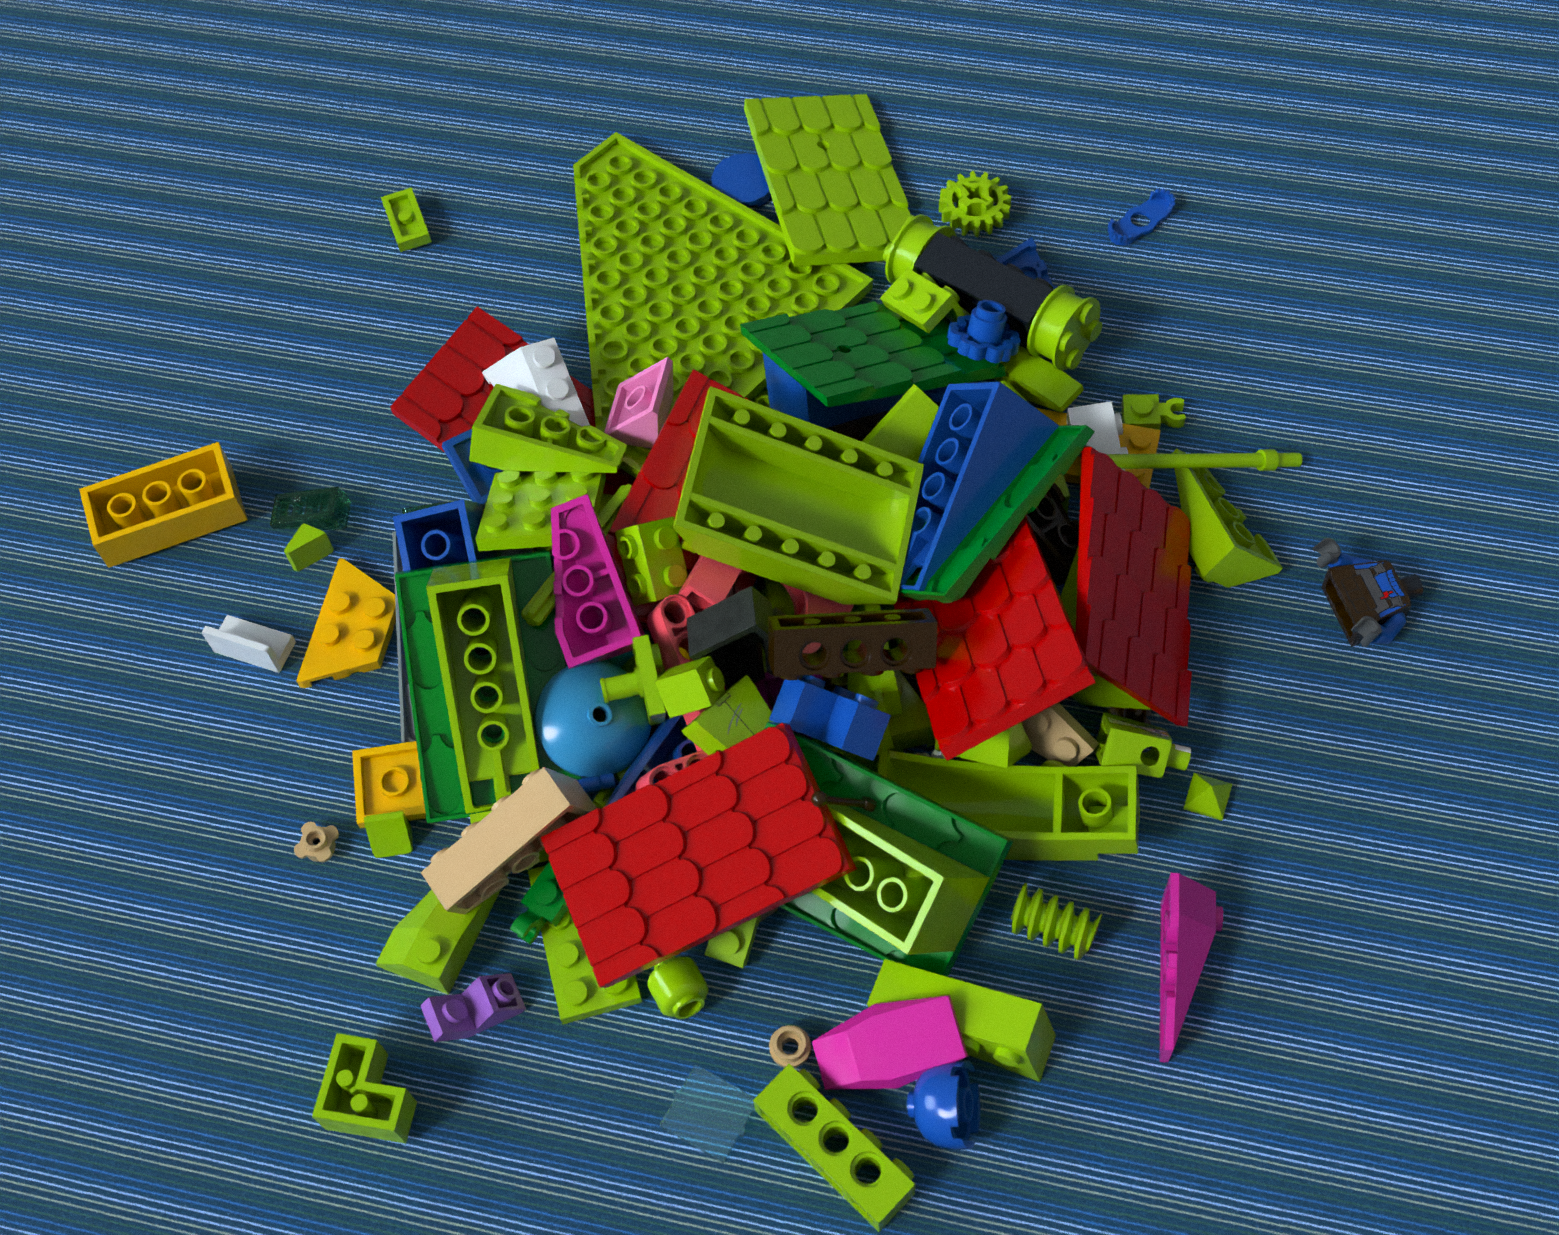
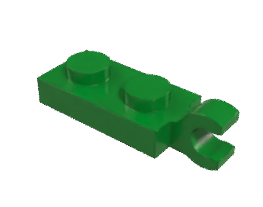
(544, 904)

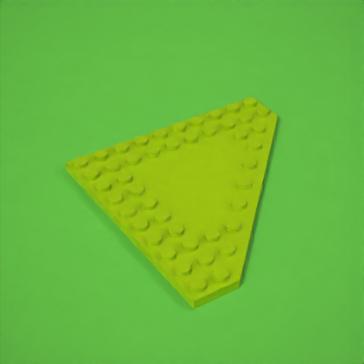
(678, 273)

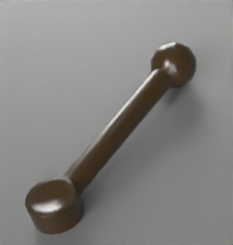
(820, 799)

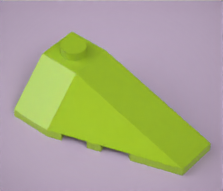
(525, 436)

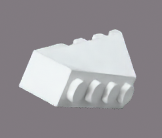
(540, 371)

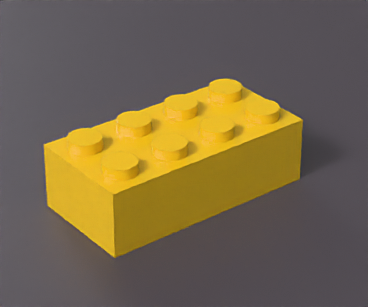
(162, 504)

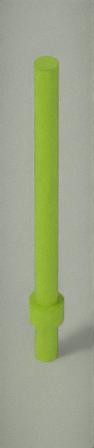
(1263, 460)

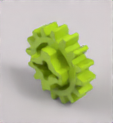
(975, 203)

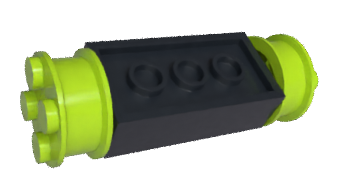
(1048, 319)

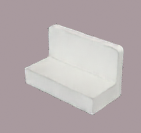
(250, 643)

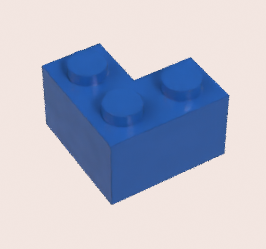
(835, 718)

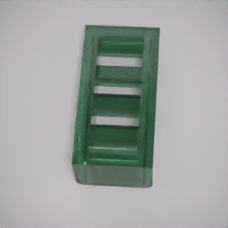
(332, 515)

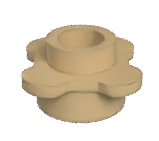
(324, 849)

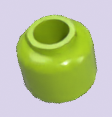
(678, 987)

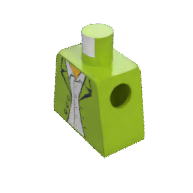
(1124, 739)

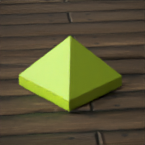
(1207, 796)

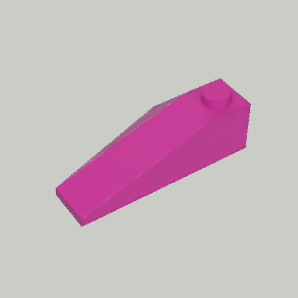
(591, 599)
(1186, 934)

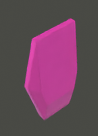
(890, 1044)

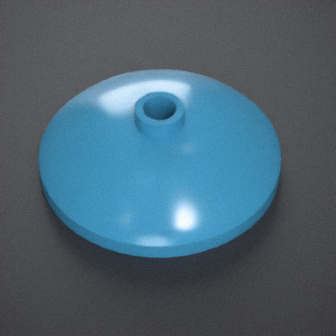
(572, 734)

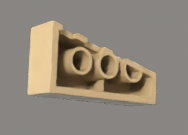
(505, 840)

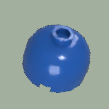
(946, 1105)

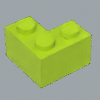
(355, 1100)

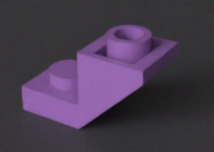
(479, 1007)

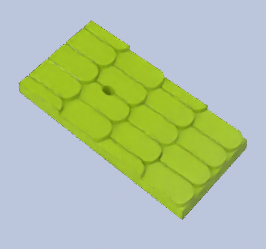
(828, 176)

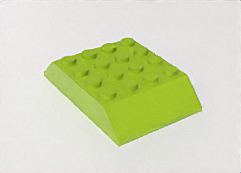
(797, 502)

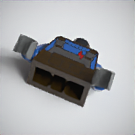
(1366, 594)

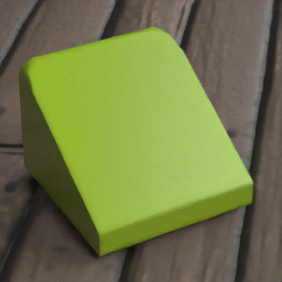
(307, 547)
(389, 834)

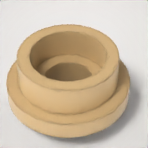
(790, 1034)

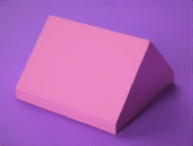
(642, 405)

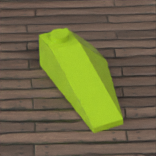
(1218, 539)
(433, 943)

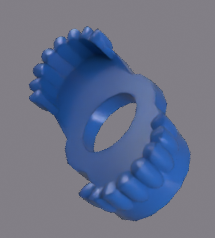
(1156, 209)

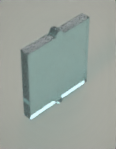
(708, 1113)

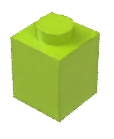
(690, 686)

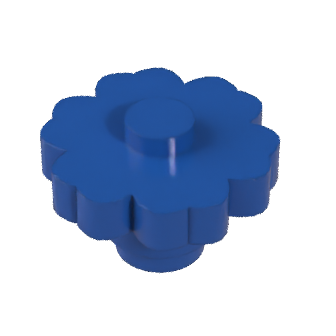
(984, 334)

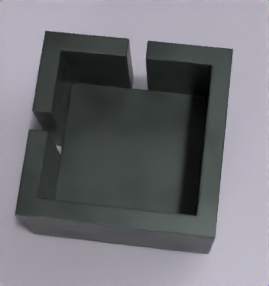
(733, 635)

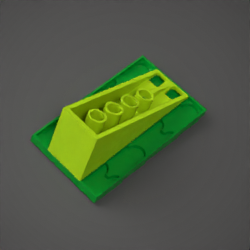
(470, 702)
(916, 866)

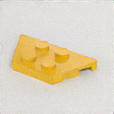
(350, 629)

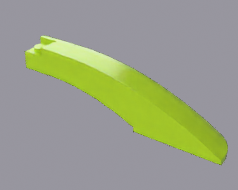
(1043, 809)

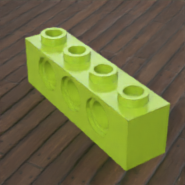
(874, 1201)

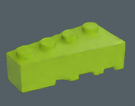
(992, 1023)

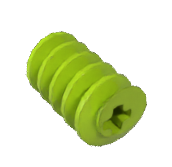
(1054, 922)

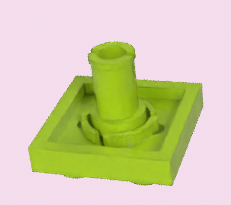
(640, 681)

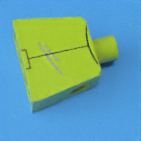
(730, 719)

